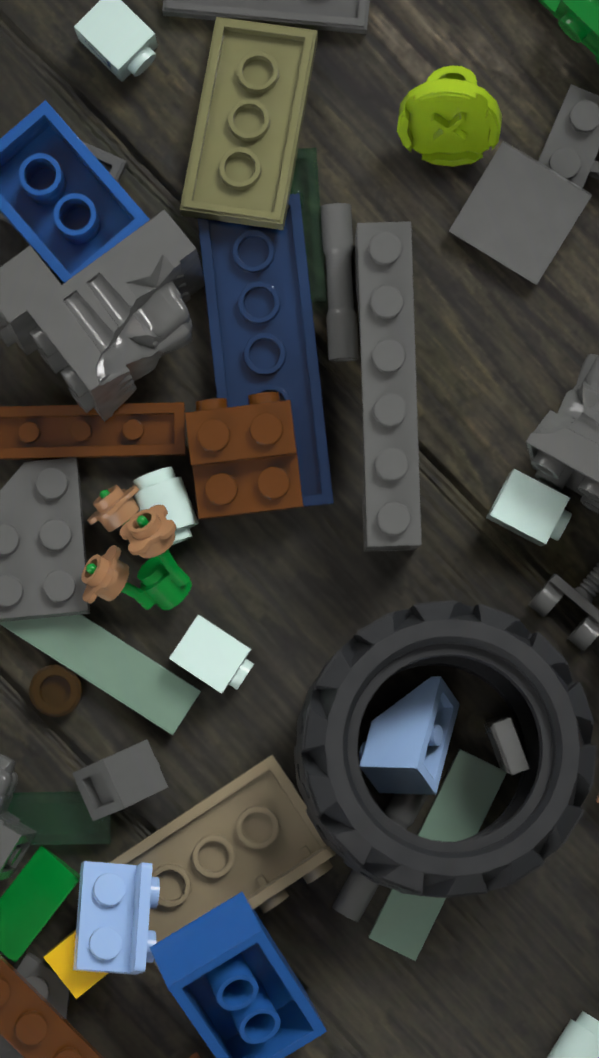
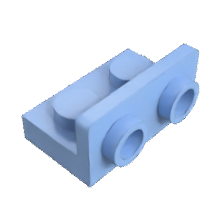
(115, 917)

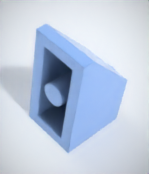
(411, 741)

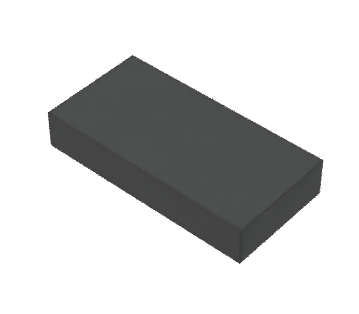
(506, 744)

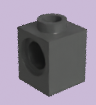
(120, 780)

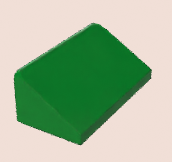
(33, 901)

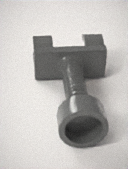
(580, 596)

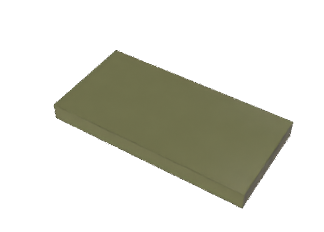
(249, 123)

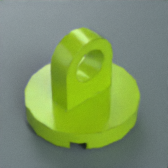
(449, 118)

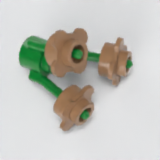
(150, 538)

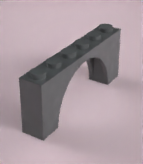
(388, 386)

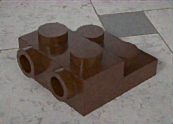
(244, 456)

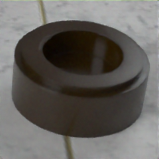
(56, 690)

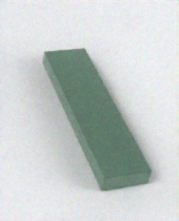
(111, 666)
(453, 816)

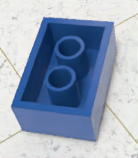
(61, 194)
(237, 984)

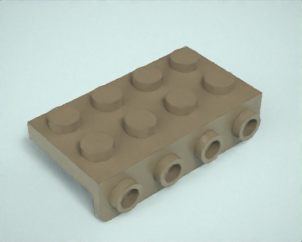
(235, 841)

